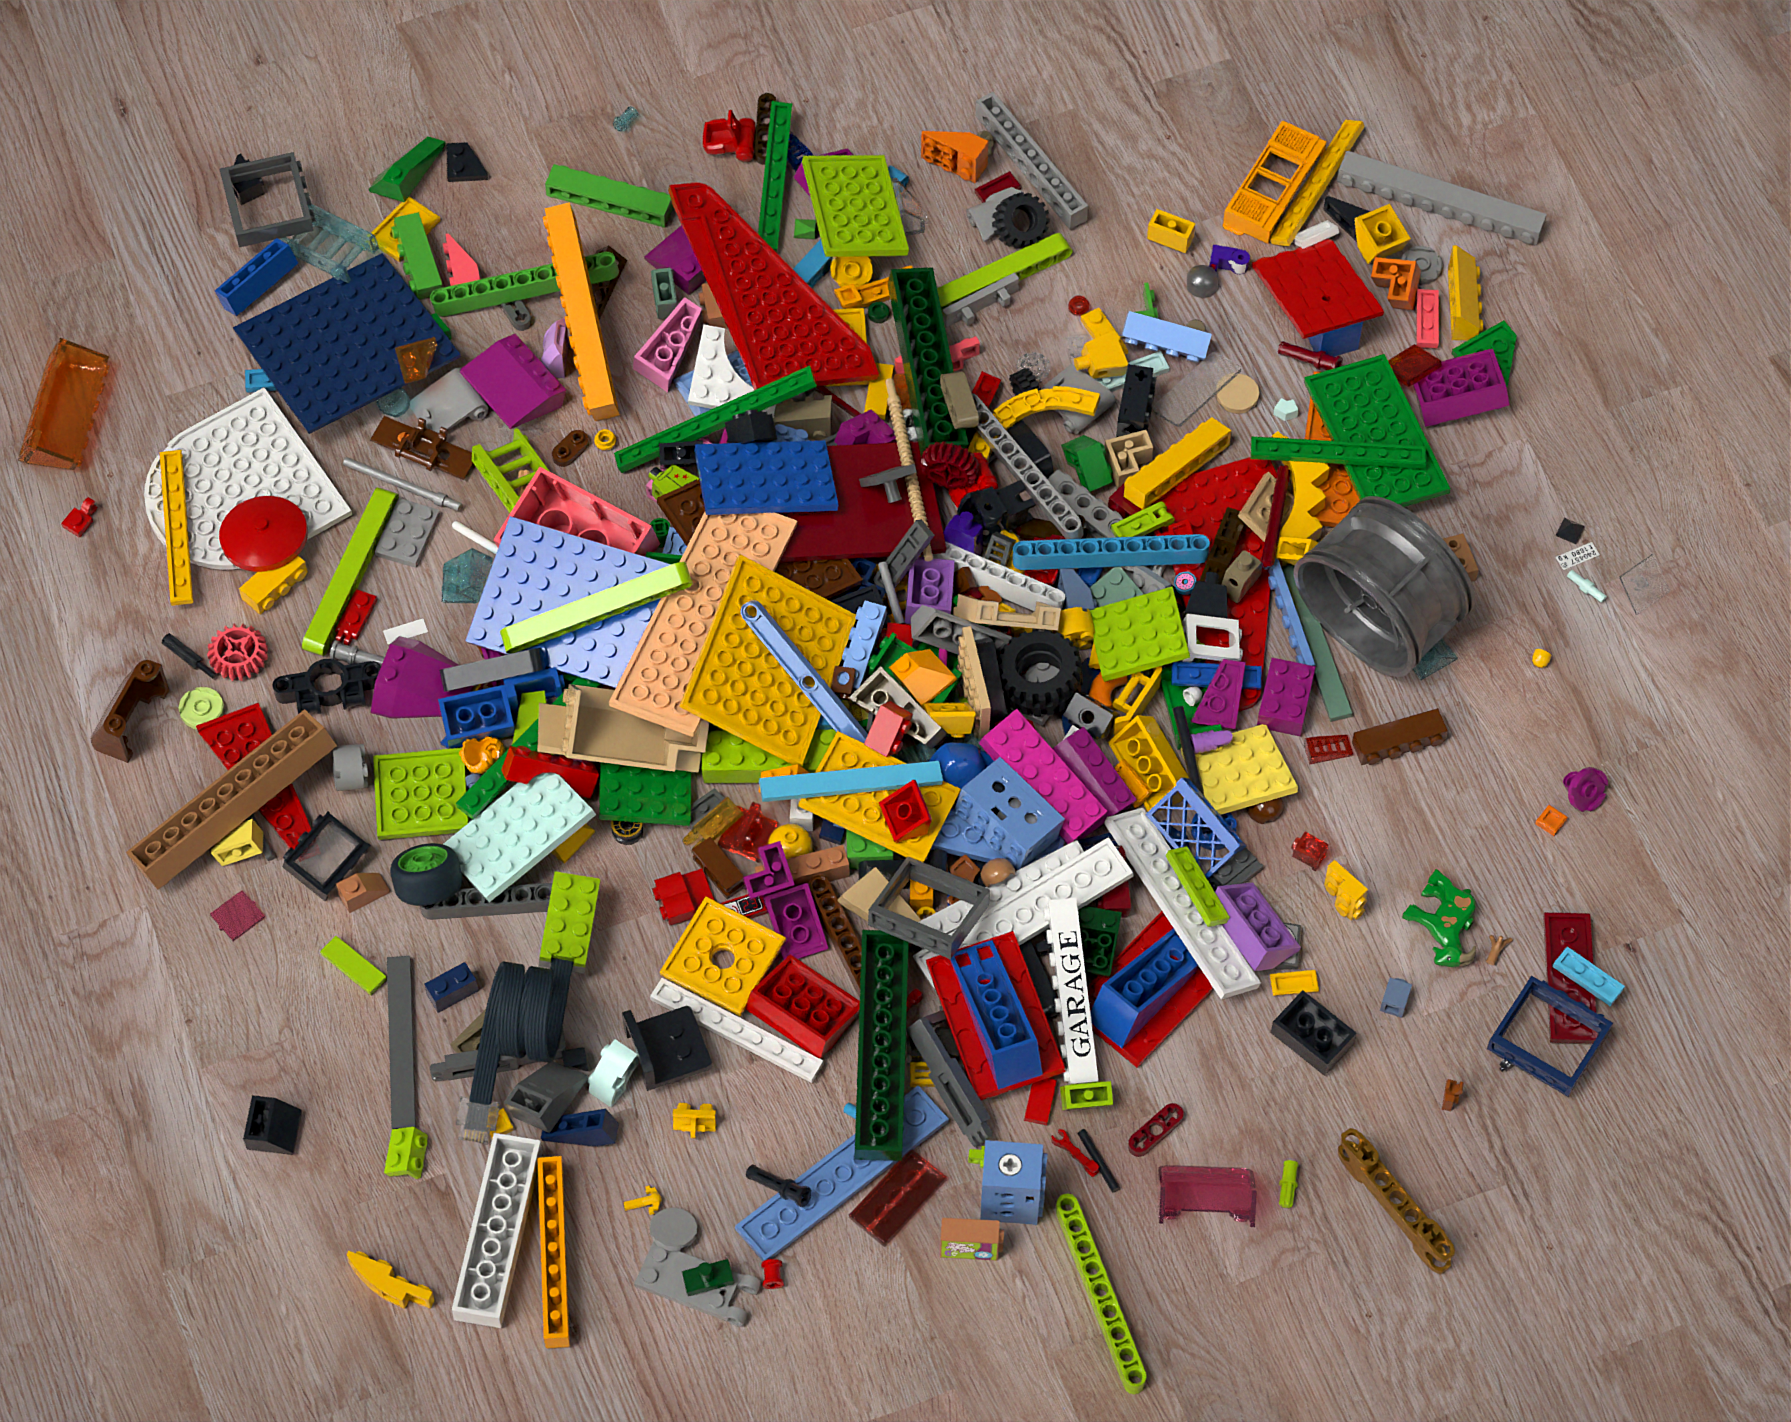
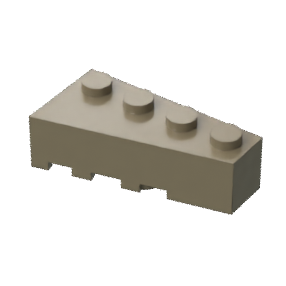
(809, 415)

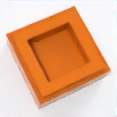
(1551, 820)

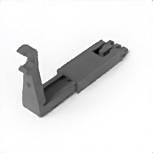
(463, 1064)
(951, 1080)

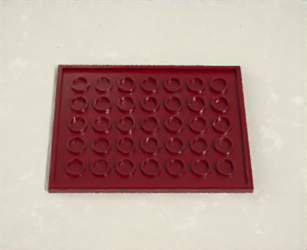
(864, 518)

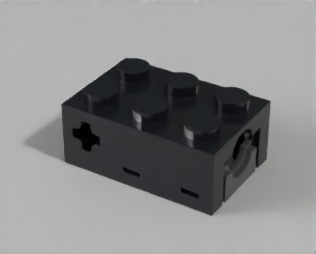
(1136, 400)

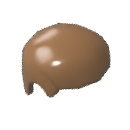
(996, 871)

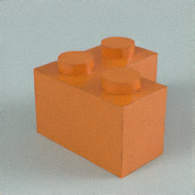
(1401, 279)

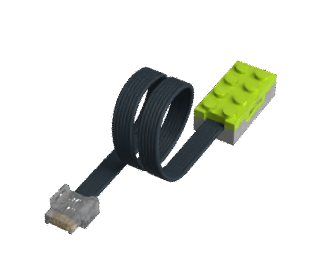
(529, 1007)

